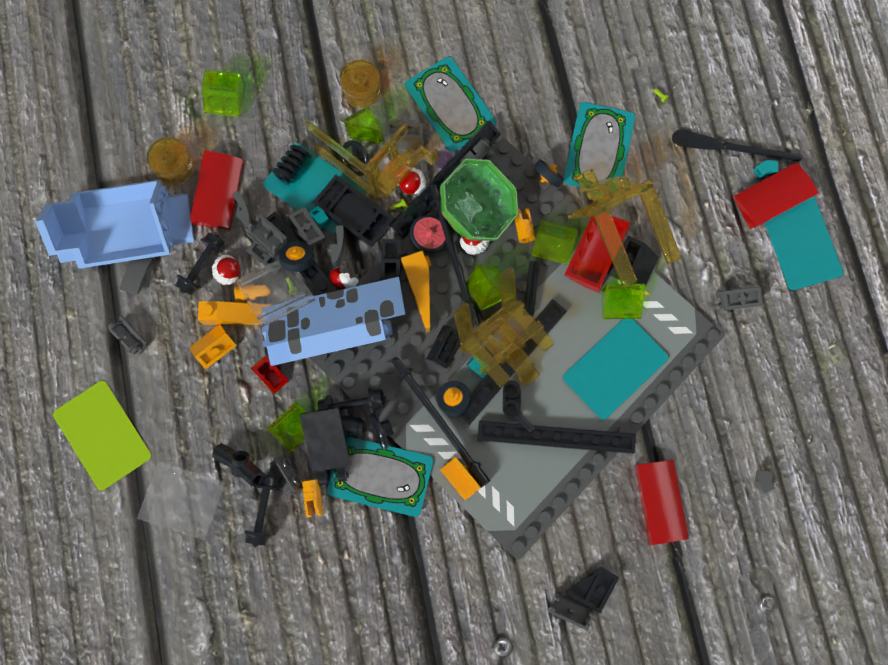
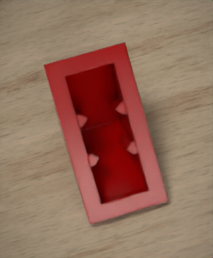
(269, 374)

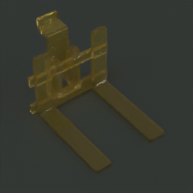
(390, 176)
(612, 192)
(508, 348)

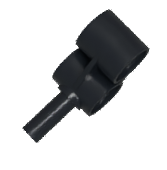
(516, 401)

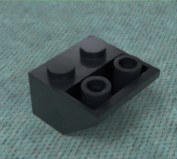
(641, 259)

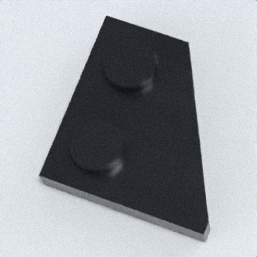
(594, 589)

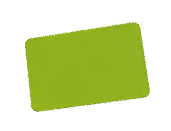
(101, 435)

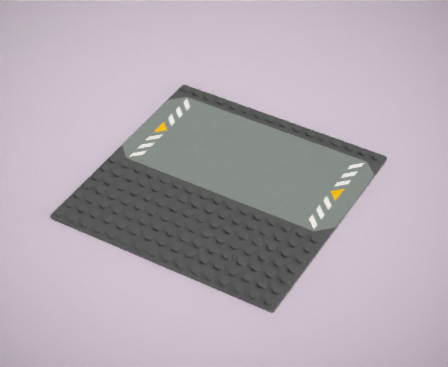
(527, 482)

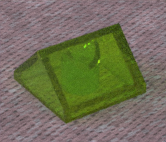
(364, 126)
(554, 242)
(485, 285)
(622, 302)
(288, 427)

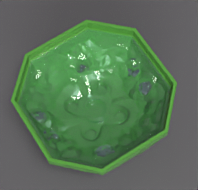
(478, 200)

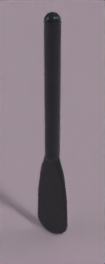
(701, 141)

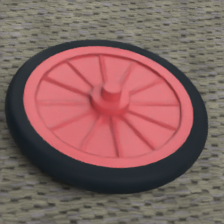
(427, 234)

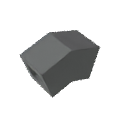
(764, 481)

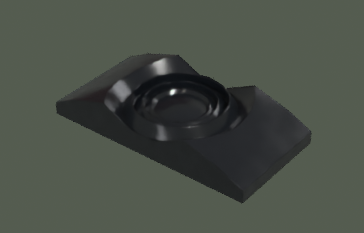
(353, 211)

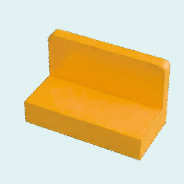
(212, 346)
(460, 478)

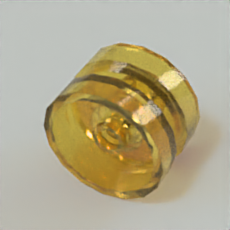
(360, 83)
(170, 160)

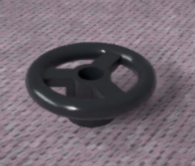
(359, 152)
(381, 430)

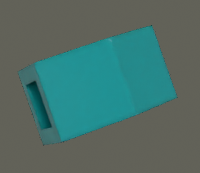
(765, 168)
(319, 217)
(474, 366)

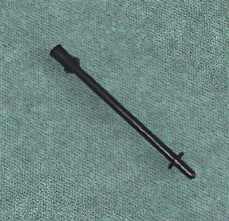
(455, 258)
(473, 466)

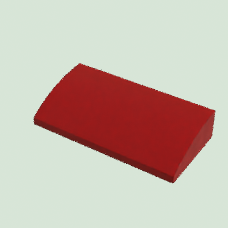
(775, 195)
(213, 196)
(591, 259)
(661, 502)

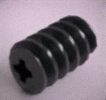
(290, 163)

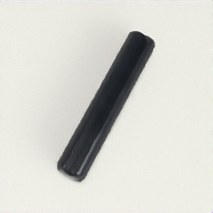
(531, 287)

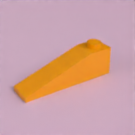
(417, 273)
(225, 313)

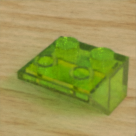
(223, 93)

